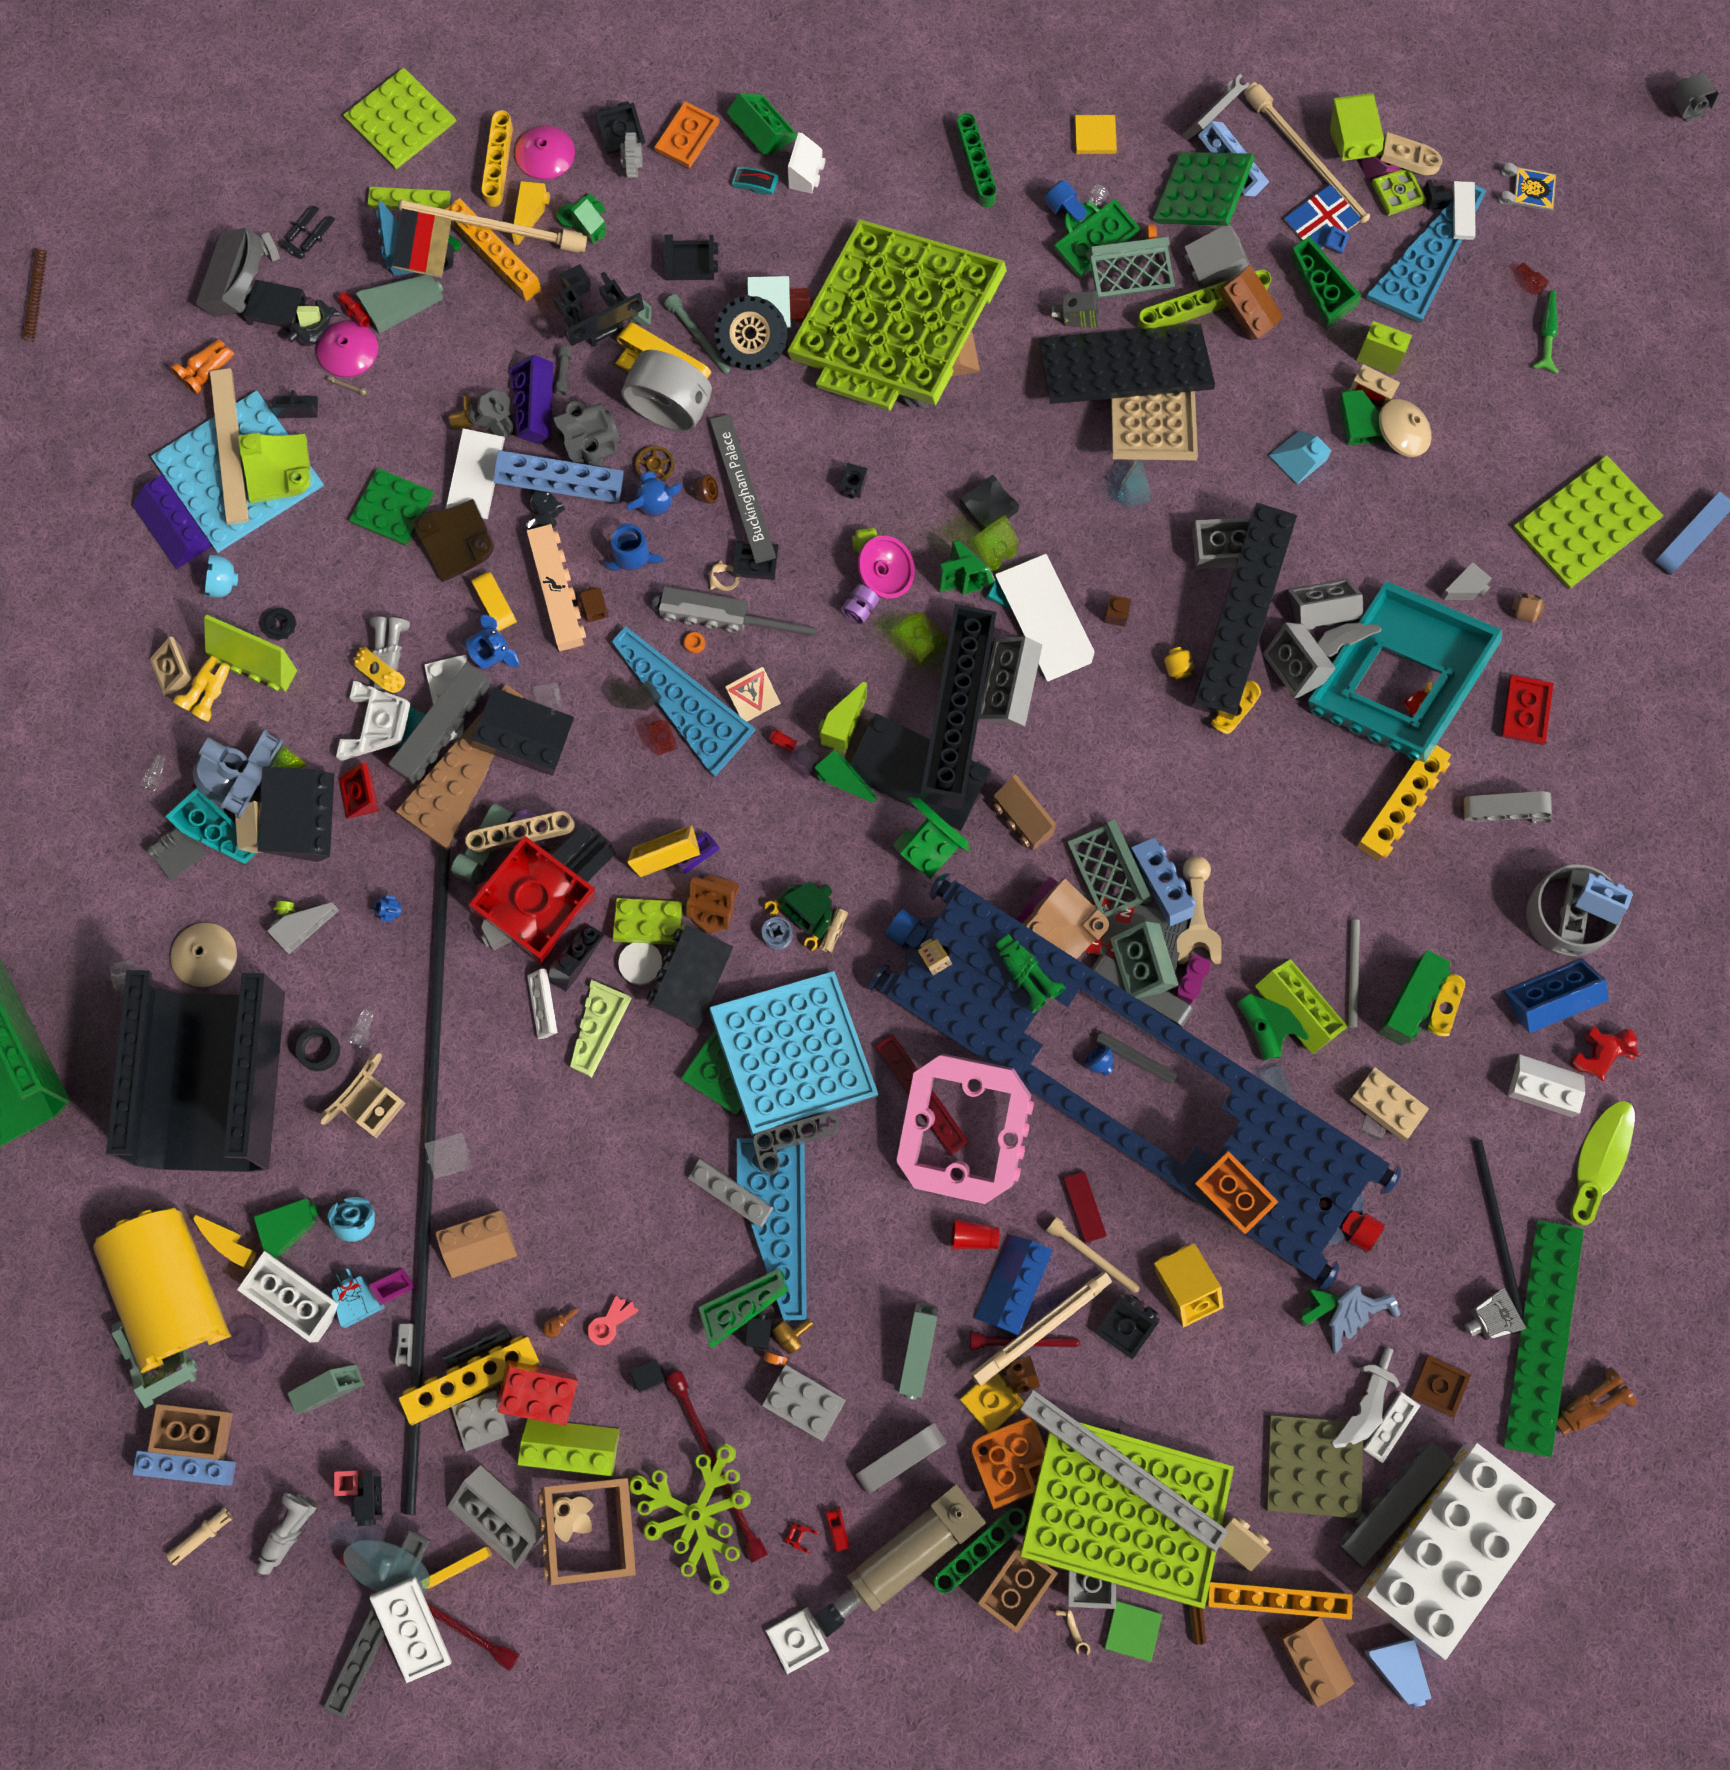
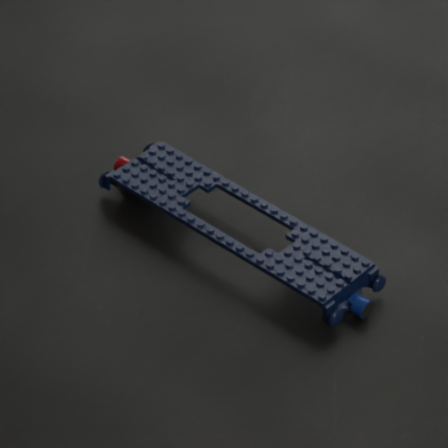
(1288, 1149)

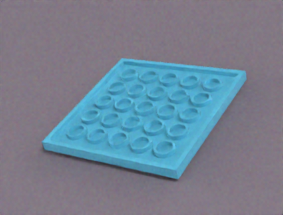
(195, 474)
(793, 1052)

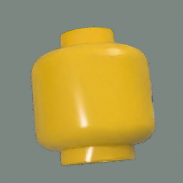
(1179, 663)

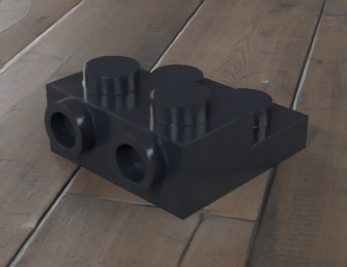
(617, 122)
(1128, 1324)
(369, 1506)

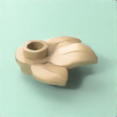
(575, 1519)

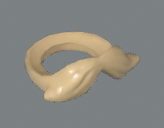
(714, 583)

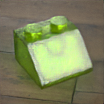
(996, 543)
(919, 638)

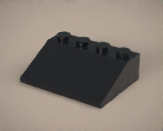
(522, 731)
(296, 813)

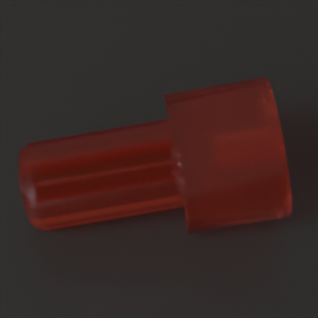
(1534, 280)

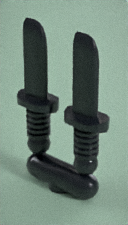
(314, 236)

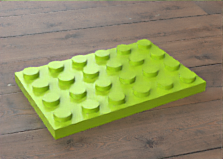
(1587, 522)

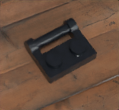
(745, 564)

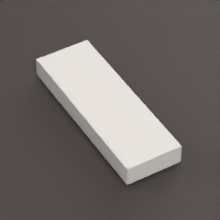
(1464, 210)
(542, 1004)
(1391, 1428)

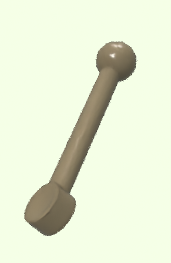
(362, 391)

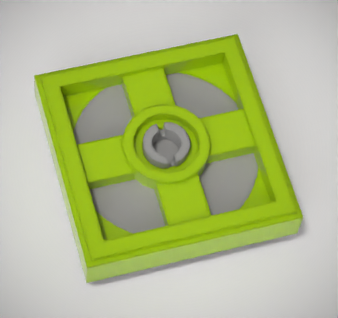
(1398, 191)

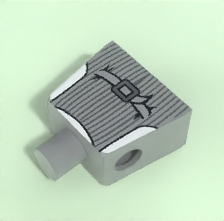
(1495, 1317)

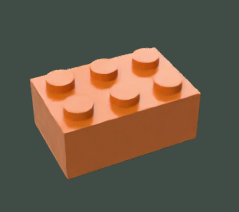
(1236, 1192)

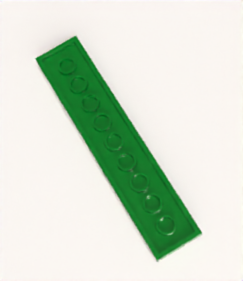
(1545, 1339)

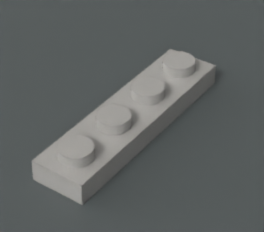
(730, 1193)

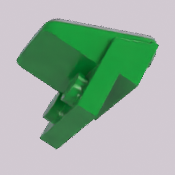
(964, 571)

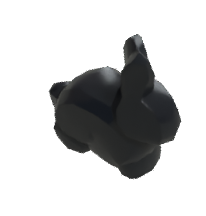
(545, 507)

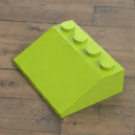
(248, 654)

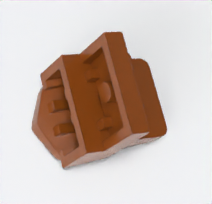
(711, 903)

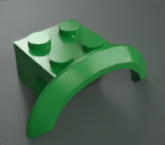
(931, 842)

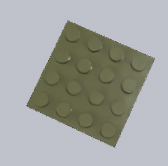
(1309, 1473)

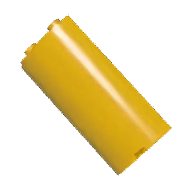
(159, 1286)

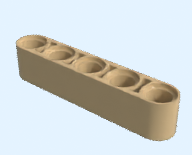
(509, 831)

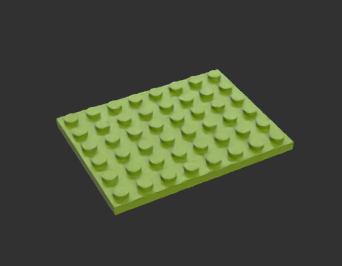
(1106, 1532)

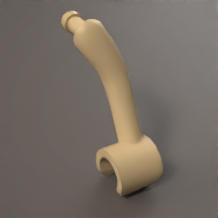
(1073, 1629)

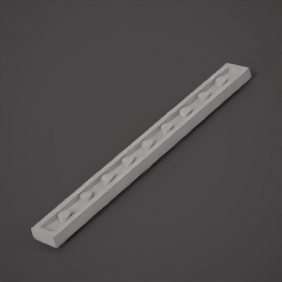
(1124, 1471)

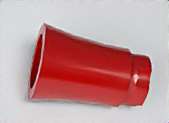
(973, 1236)

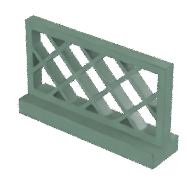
(1127, 250)
(1126, 861)

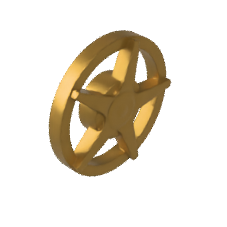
(655, 463)

